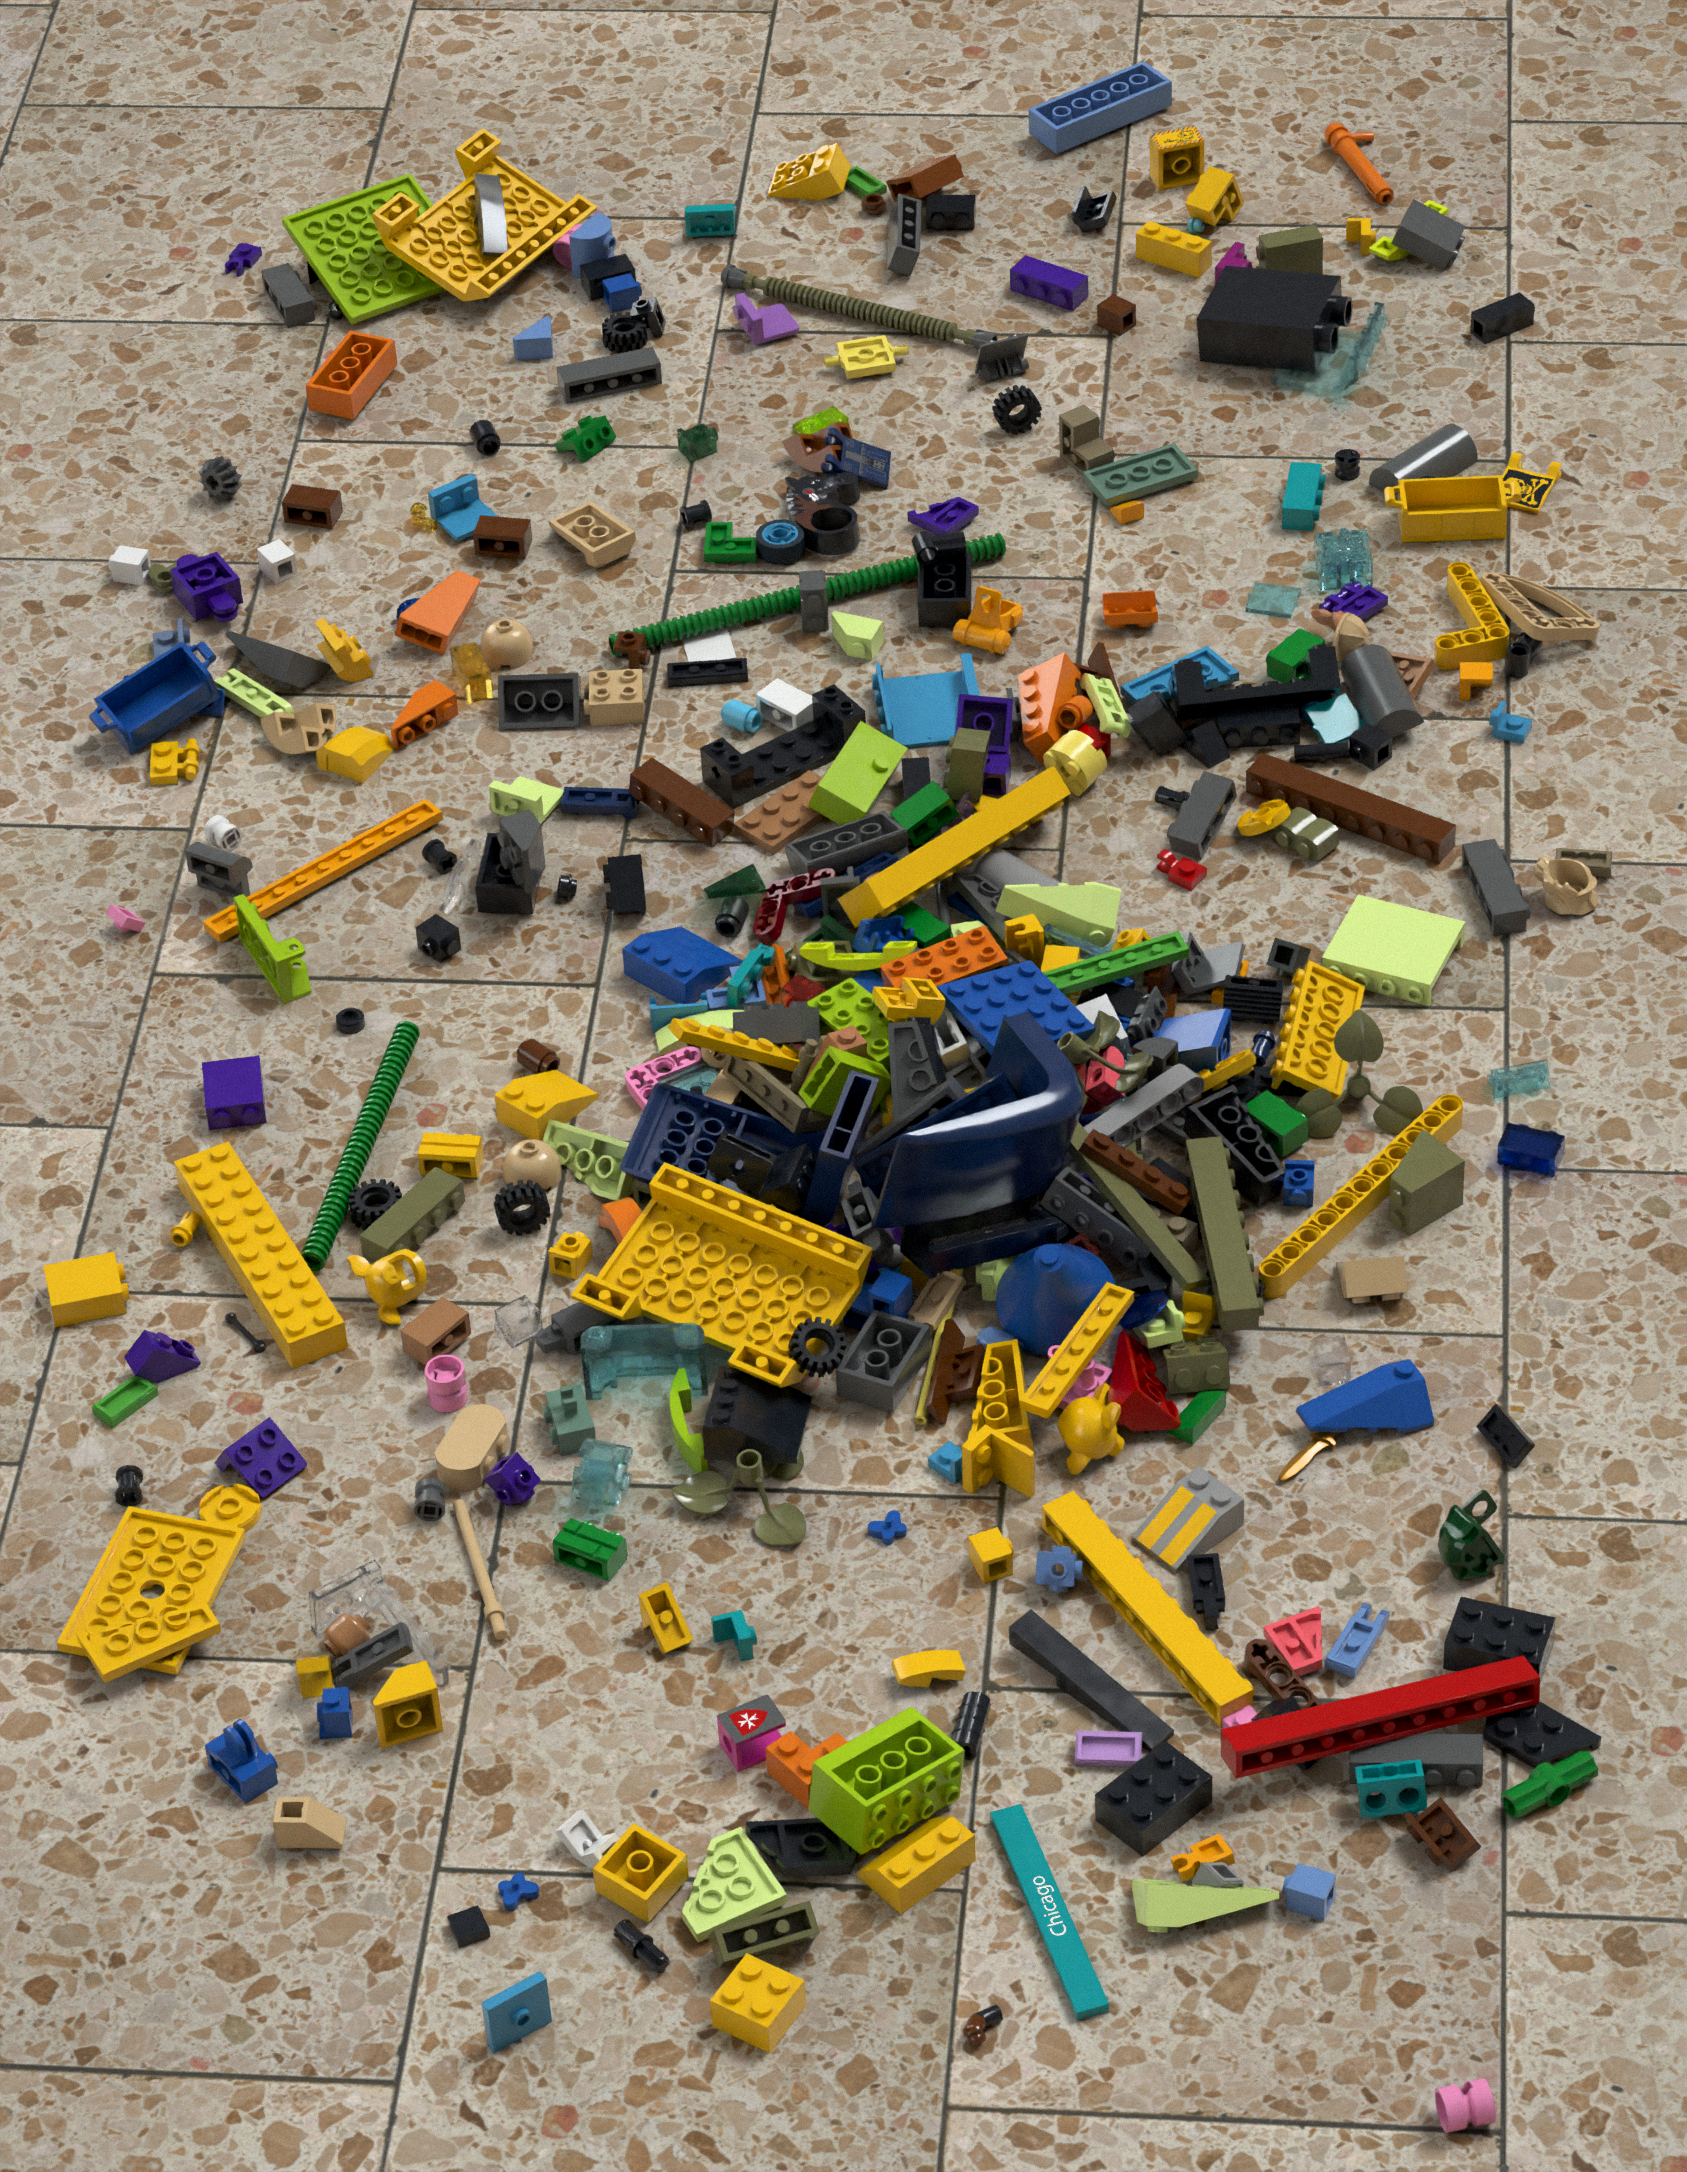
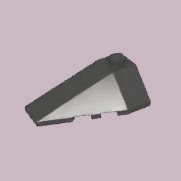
(280, 663)

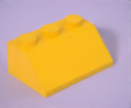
(920, 1862)

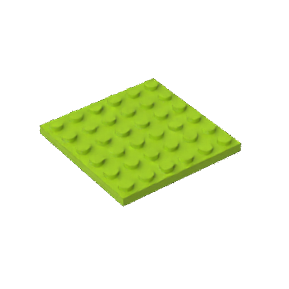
(350, 255)

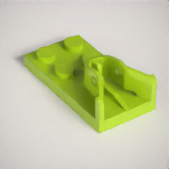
(272, 957)

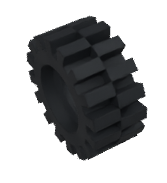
(624, 333)
(1010, 400)
(369, 1195)
(525, 1219)
(822, 1331)

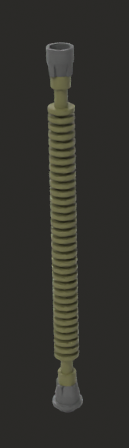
(854, 307)

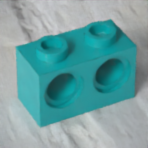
(1390, 1781)

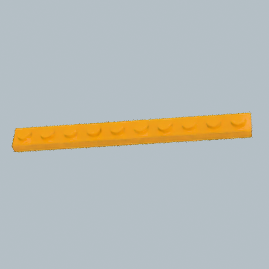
(329, 866)

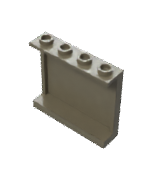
(773, 1092)

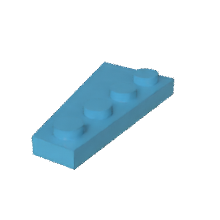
(1214, 670)

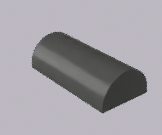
(1437, 455)
(1379, 690)
(847, 845)

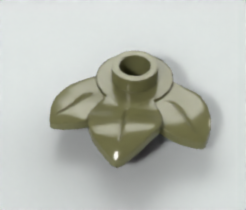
(161, 577)

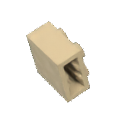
(614, 697)

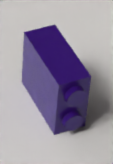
(234, 1092)

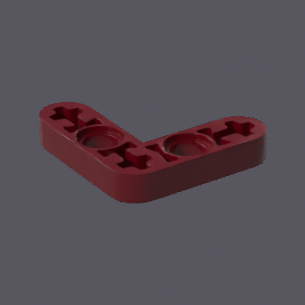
(779, 896)

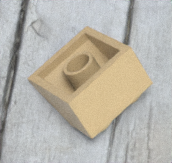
(1372, 1277)

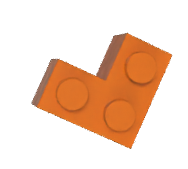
(792, 1760)

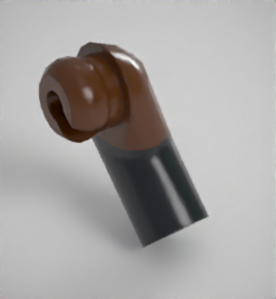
(979, 2021)

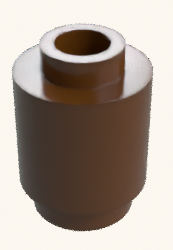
(537, 1057)

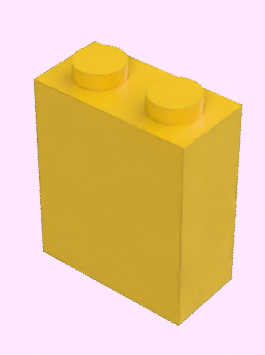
(86, 1289)

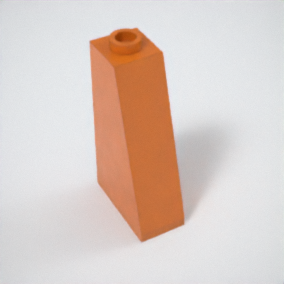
(439, 613)

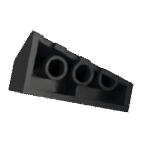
(1254, 1162)

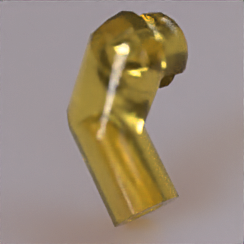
(419, 518)

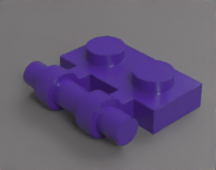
(1356, 600)

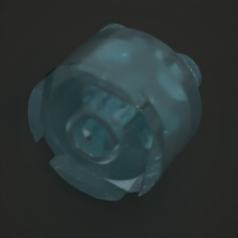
(602, 1472)

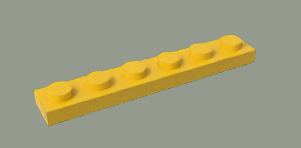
(735, 1044)
(1077, 1350)

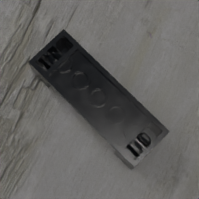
(1192, 702)
(748, 775)

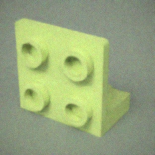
(524, 795)

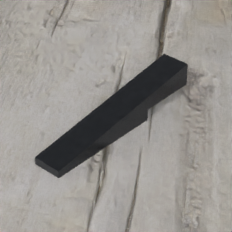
(1086, 1680)

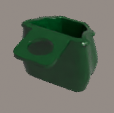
(1466, 1544)

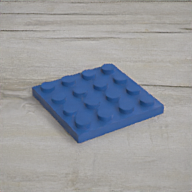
(989, 997)

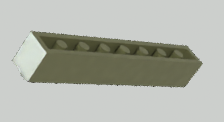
(1222, 1234)

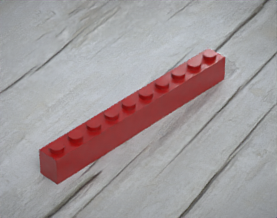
(1379, 1716)

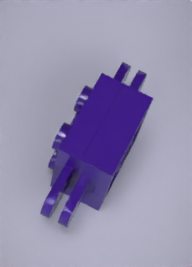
(207, 586)

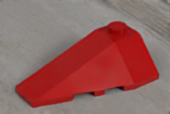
(1139, 1389)

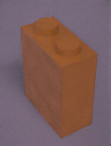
(926, 177)

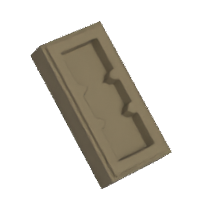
(1597, 861)

